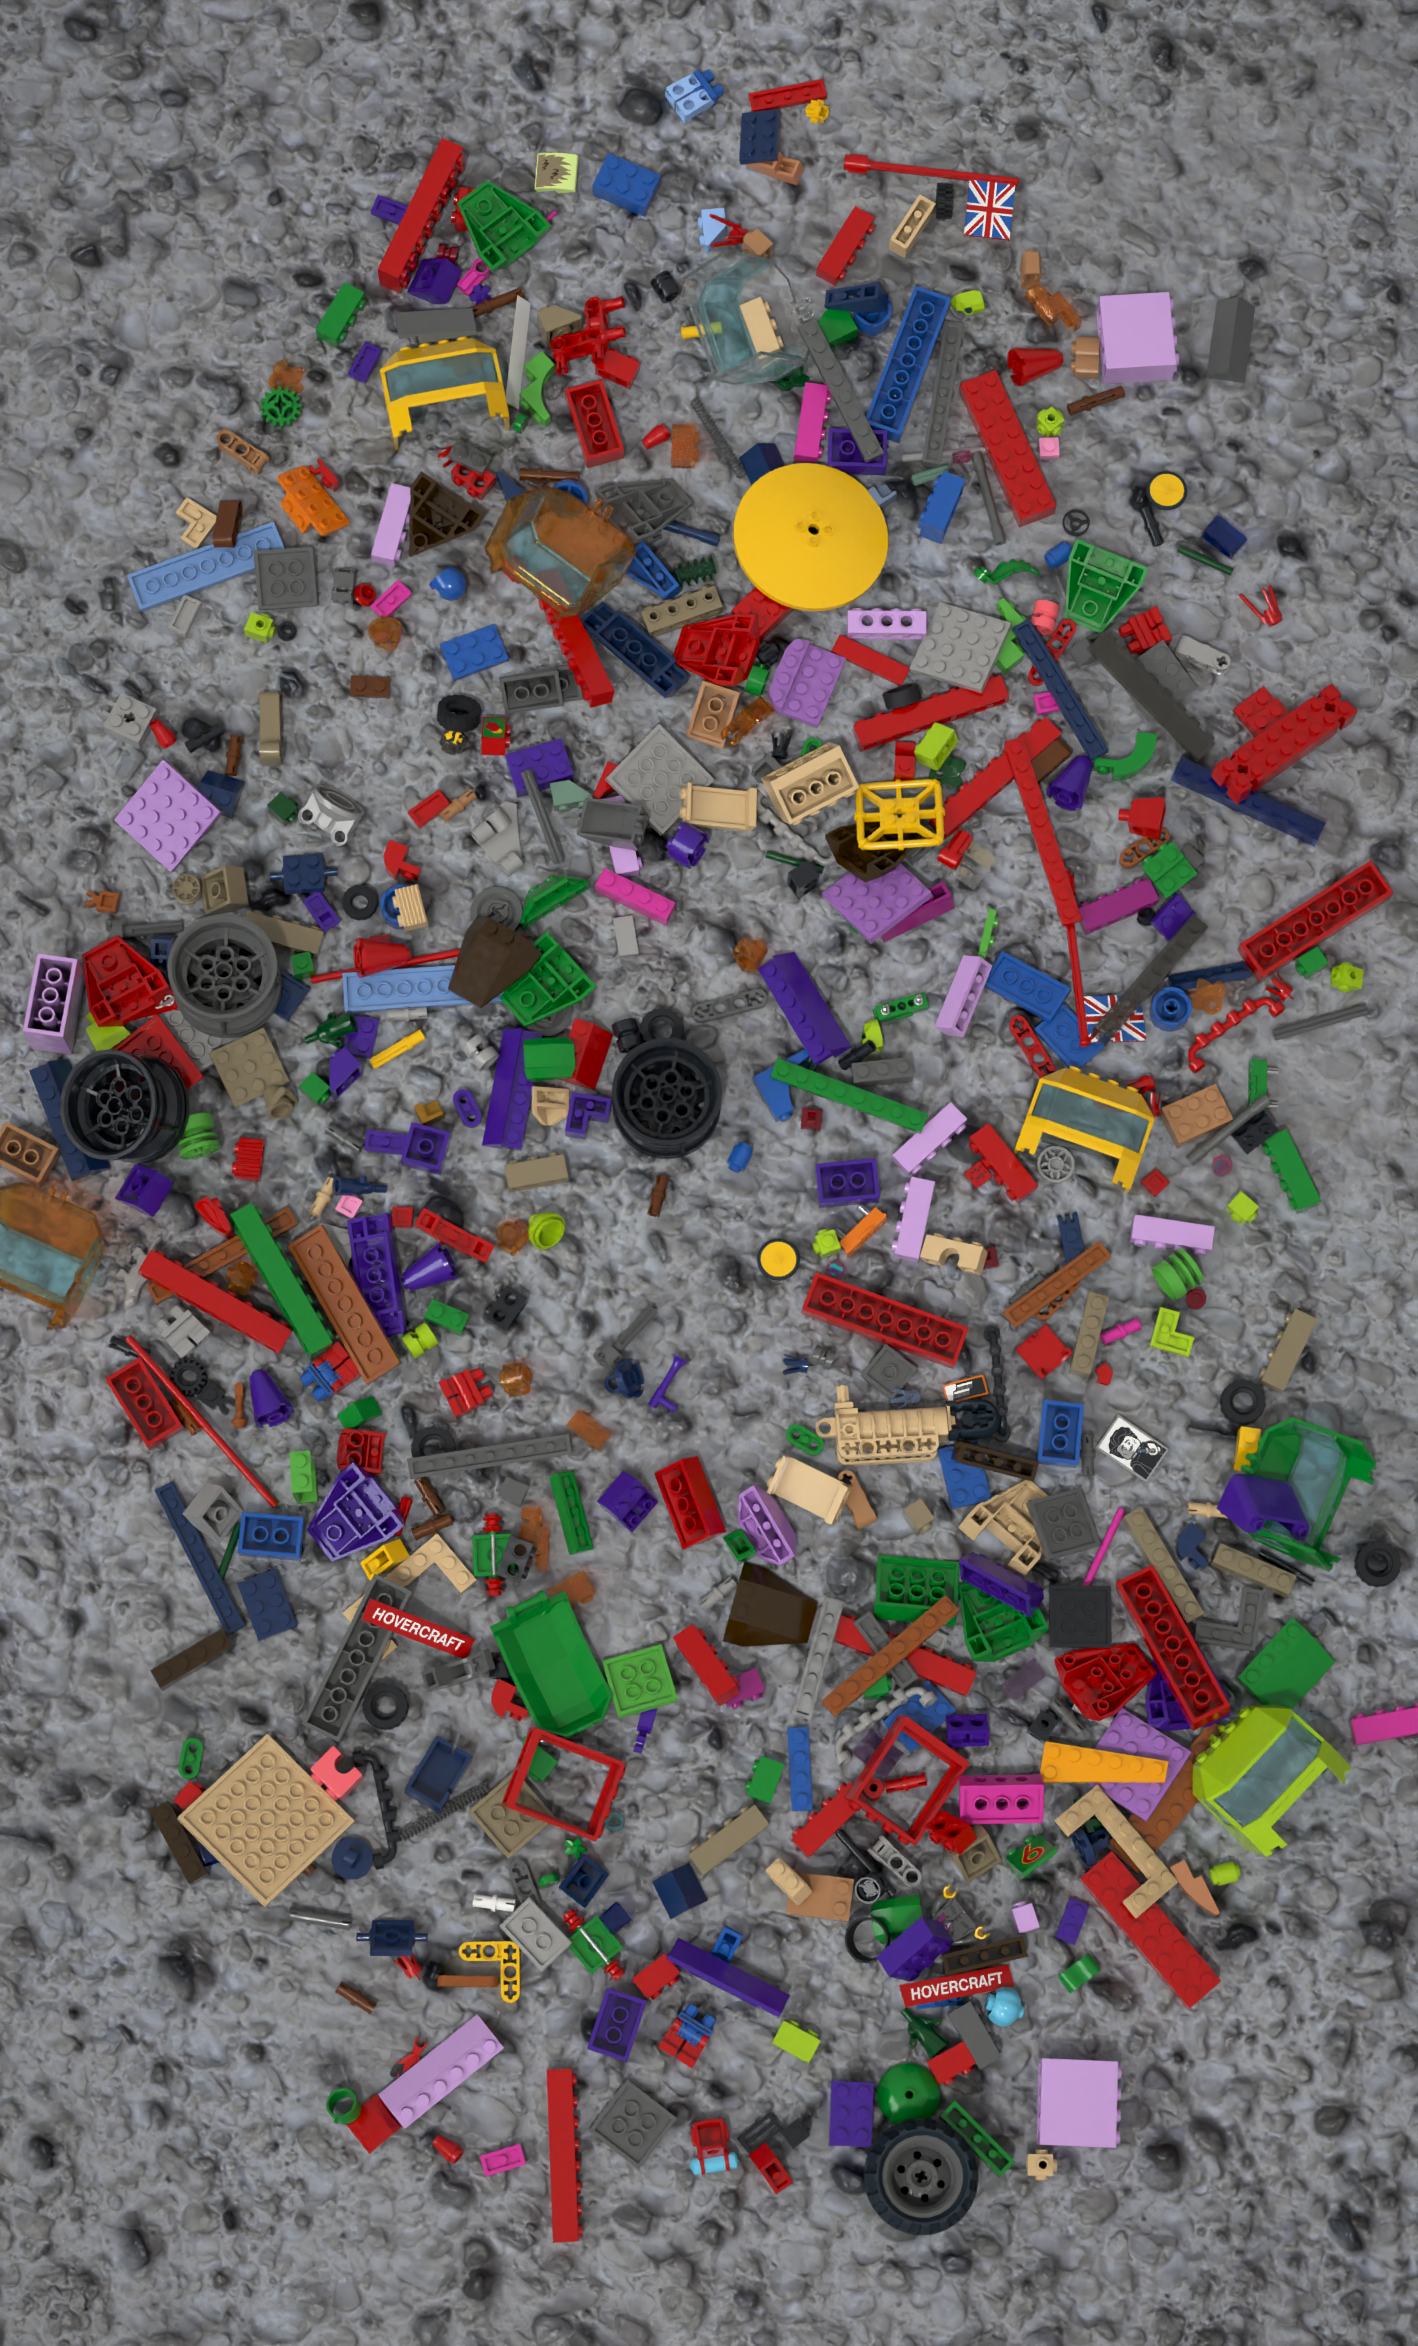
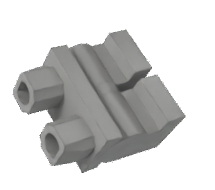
(181, 1330)

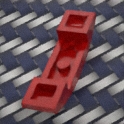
(454, 1236)

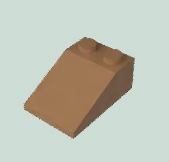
(713, 712)
(828, 1900)

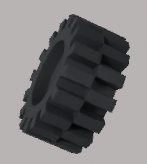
(944, 201)
(195, 1366)

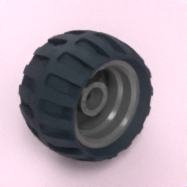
(957, 2170)

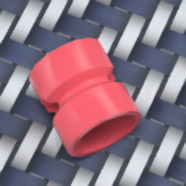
(1044, 615)

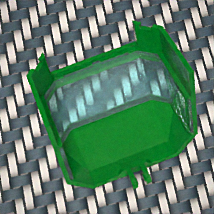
(1319, 1470)

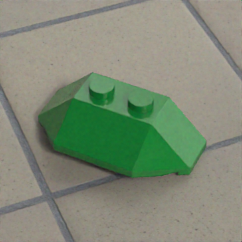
(550, 896)

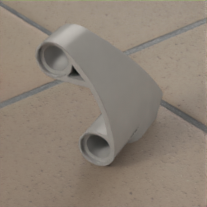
(500, 837)

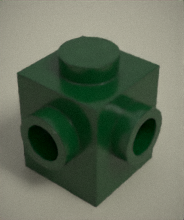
(283, 809)

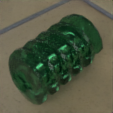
(695, 571)

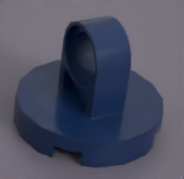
(628, 1379)
(1089, 1845)
(352, 1858)

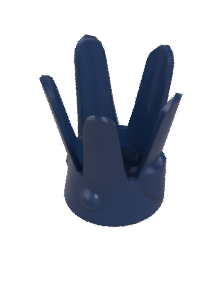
(800, 1363)

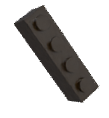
(995, 1460)
(192, 1659)
(179, 1843)
(983, 1956)

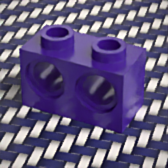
(967, 1730)

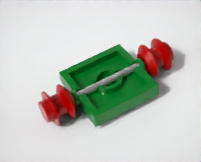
(488, 1554)
(594, 1945)

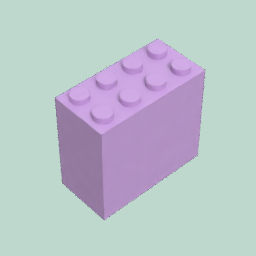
(1136, 337)
(54, 1004)
(1078, 2103)

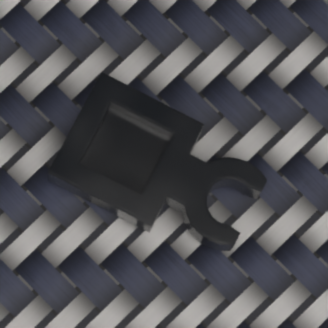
(213, 1397)

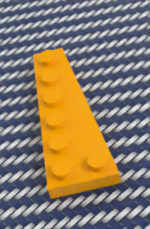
(1084, 1765)

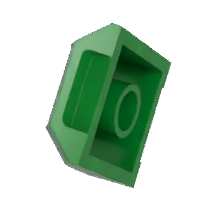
(548, 1059)
(896, 1914)

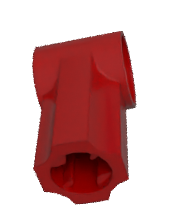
(953, 853)

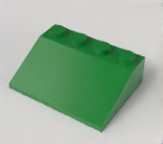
(912, 1586)
(1285, 1667)

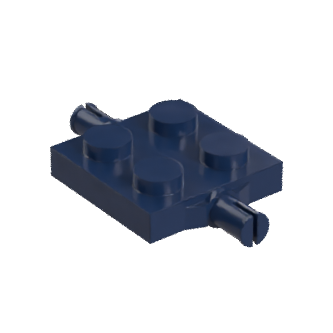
(303, 873)
(392, 1937)

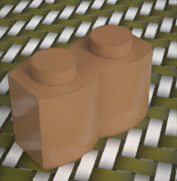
(1030, 269)
(1086, 357)

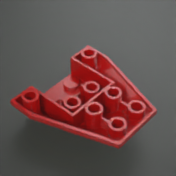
(1103, 1679)

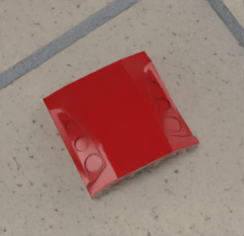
(214, 1216)
(362, 1448)
(374, 2124)

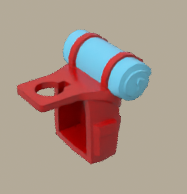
(712, 2149)

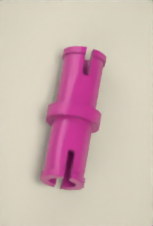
(1120, 1331)

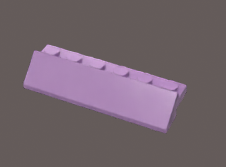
(440, 2071)

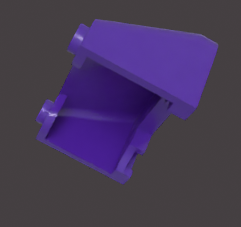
(1255, 1499)

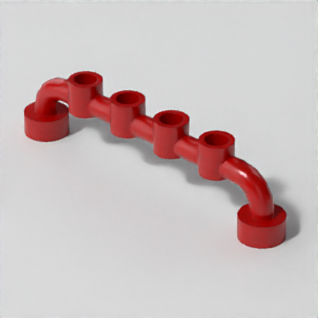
(1233, 1019)

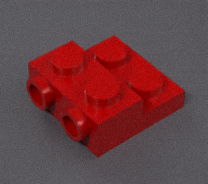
(1260, 711)

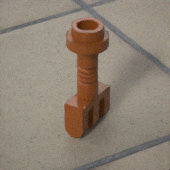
(239, 1421)

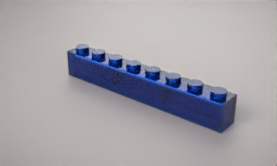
(1255, 805)

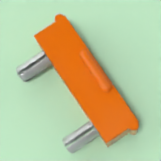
(862, 1231)

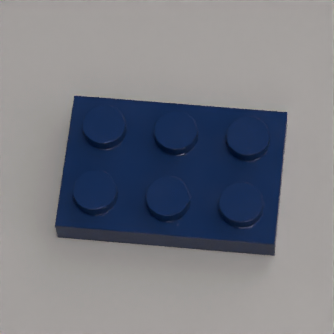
(759, 136)
(267, 1605)

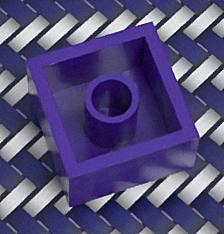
(426, 1148)

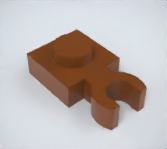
(106, 902)

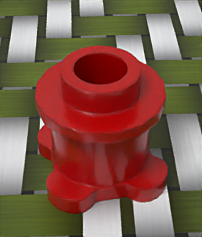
(874, 1796)

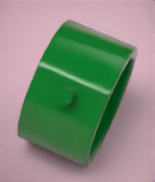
(757, 680)
(337, 2095)

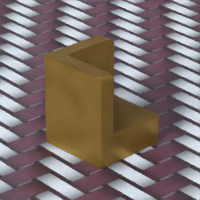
(429, 1113)

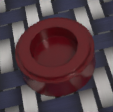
(1195, 1299)

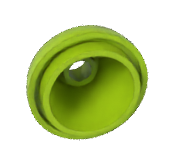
(545, 1229)

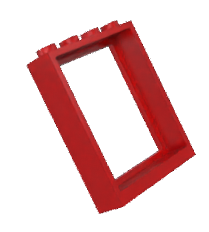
(931, 1743)
(608, 1791)

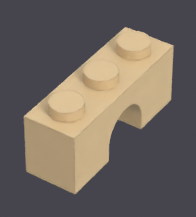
(938, 1248)

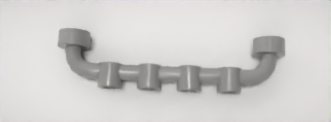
(782, 829)
(883, 1709)

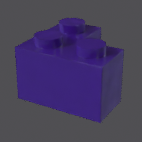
(586, 1108)

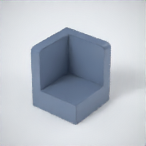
(883, 496)

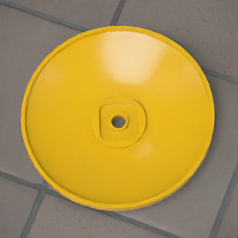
(802, 567)

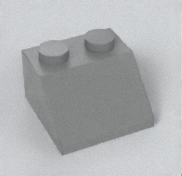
(213, 1512)

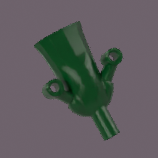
(334, 1028)
(920, 2028)

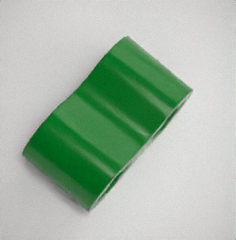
(1079, 1973)

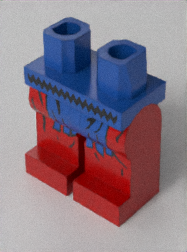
(331, 1372)
(690, 2030)

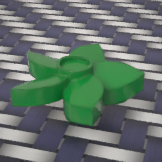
(574, 1847)

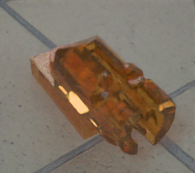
(1052, 308)
(747, 721)
(533, 1532)

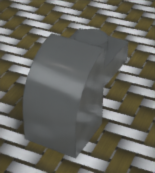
(343, 585)

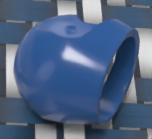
(450, 584)

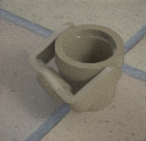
(278, 1101)

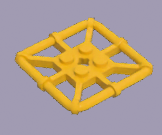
(891, 807)

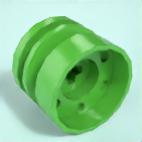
(198, 1138)
(1180, 1272)

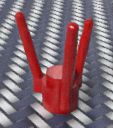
(735, 235)
(1272, 614)

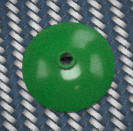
(906, 2078)

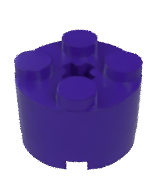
(687, 845)

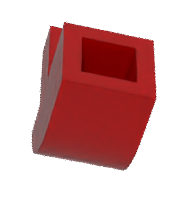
(395, 864)
(502, 1701)

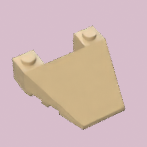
(1011, 1523)

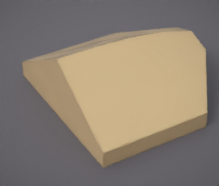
(550, 1104)

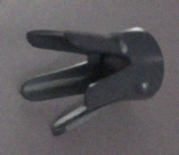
(779, 749)

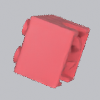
(337, 1784)

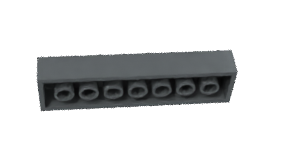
(354, 1663)

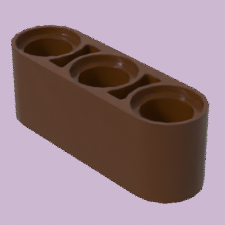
(227, 524)
(1050, 759)

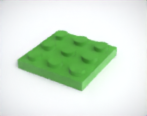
(640, 1681)

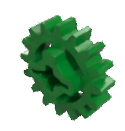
(273, 407)

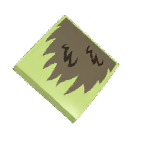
(556, 172)

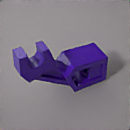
(645, 1727)

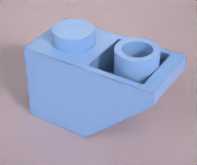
(711, 228)

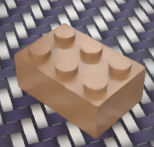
(1196, 1116)
(26, 1155)

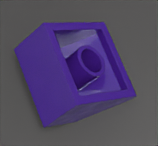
(435, 280)
(343, 1072)
(144, 1190)

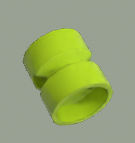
(419, 1340)

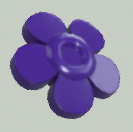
(480, 294)

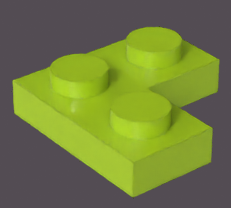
(1166, 1338)

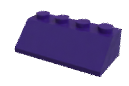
(1001, 1583)

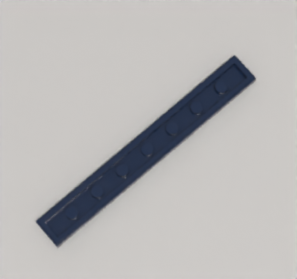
(1060, 690)
(200, 1559)

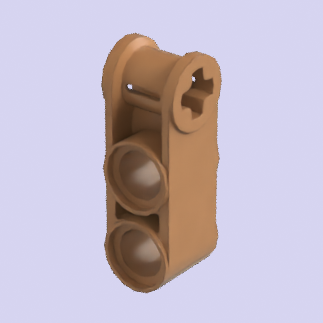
(252, 459)
(858, 1503)

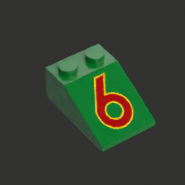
(1031, 1856)

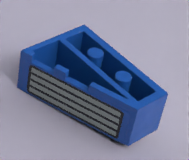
(651, 574)

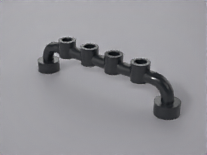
(991, 1335)
(384, 1796)

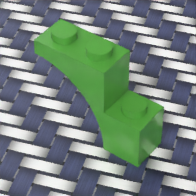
(537, 371)
(1011, 653)

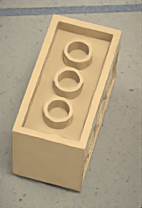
(810, 771)

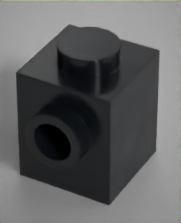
(1043, 1725)
(796, 2133)

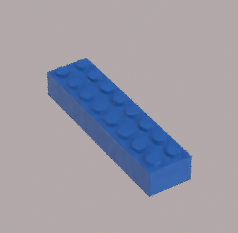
(908, 362)

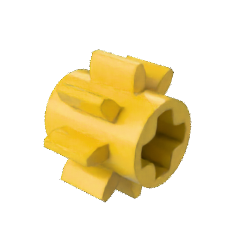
(817, 111)

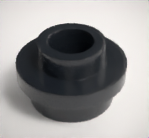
(286, 626)
(1145, 917)

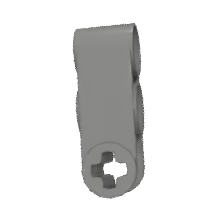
(1202, 656)
(888, 1853)

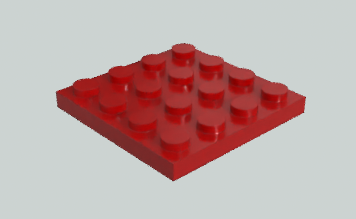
(157, 1040)

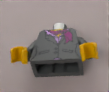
(955, 1919)

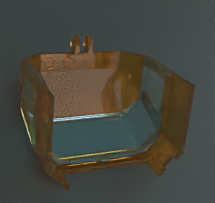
(560, 549)
(47, 1248)

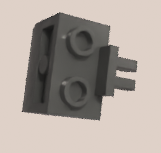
(613, 823)

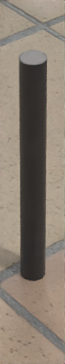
(861, 1857)

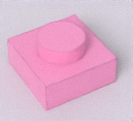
(1048, 448)
(349, 1206)

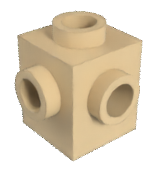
(1033, 2168)

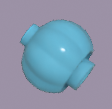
(1004, 2006)

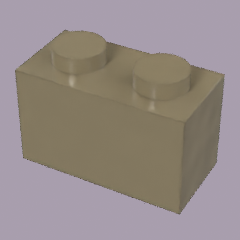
(918, 1517)

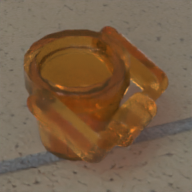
(382, 632)
(751, 956)
(510, 1236)
(515, 1377)

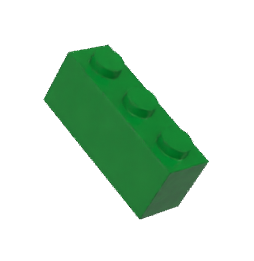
(341, 315)

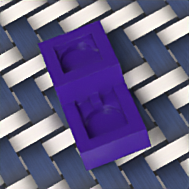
(321, 911)

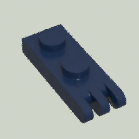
(1070, 1237)

